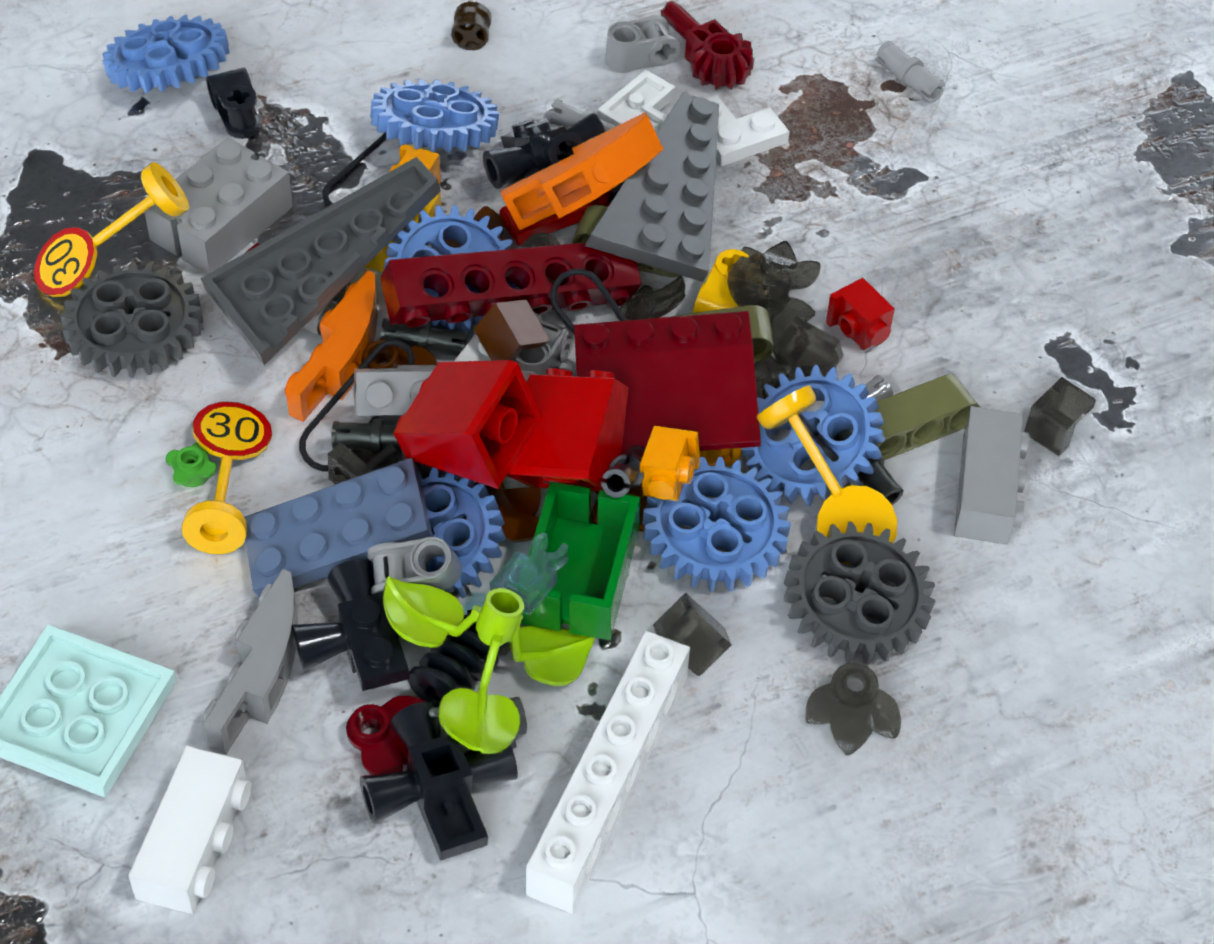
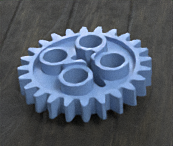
(166, 53)
(434, 115)
(432, 231)
(842, 409)
(719, 525)
(480, 527)

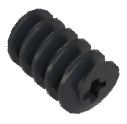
(452, 665)

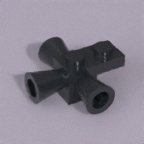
(536, 147)
(361, 630)
(438, 780)

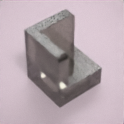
(807, 346)
(1056, 415)
(347, 465)
(694, 627)

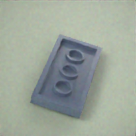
(336, 525)

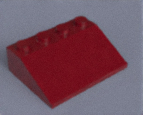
(679, 375)

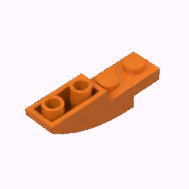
(585, 175)
(345, 336)

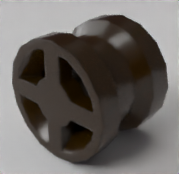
(471, 25)

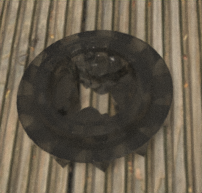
(747, 293)

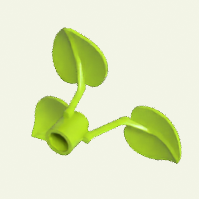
(472, 718)

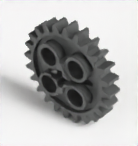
(132, 319)
(844, 622)

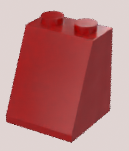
(470, 420)
(577, 429)

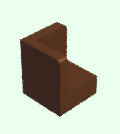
(509, 329)

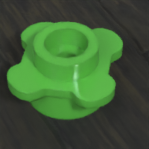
(190, 474)

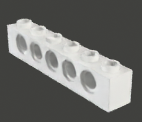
(607, 773)

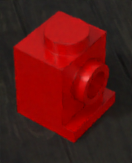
(861, 313)

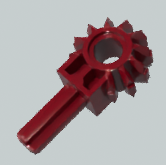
(710, 49)

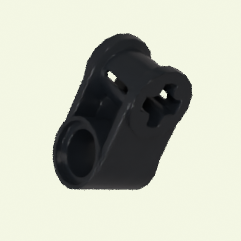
(235, 102)

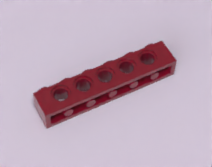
(489, 271)

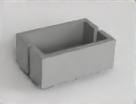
(229, 206)

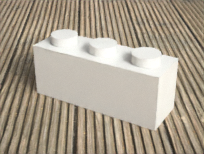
(190, 830)

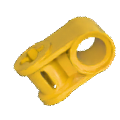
(715, 292)

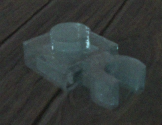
(532, 575)

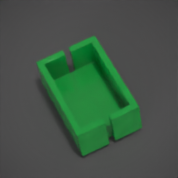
(597, 562)

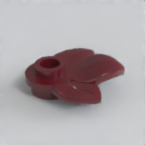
(382, 750)

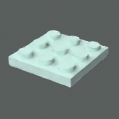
(79, 709)

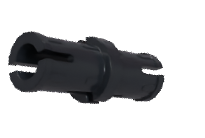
(623, 473)

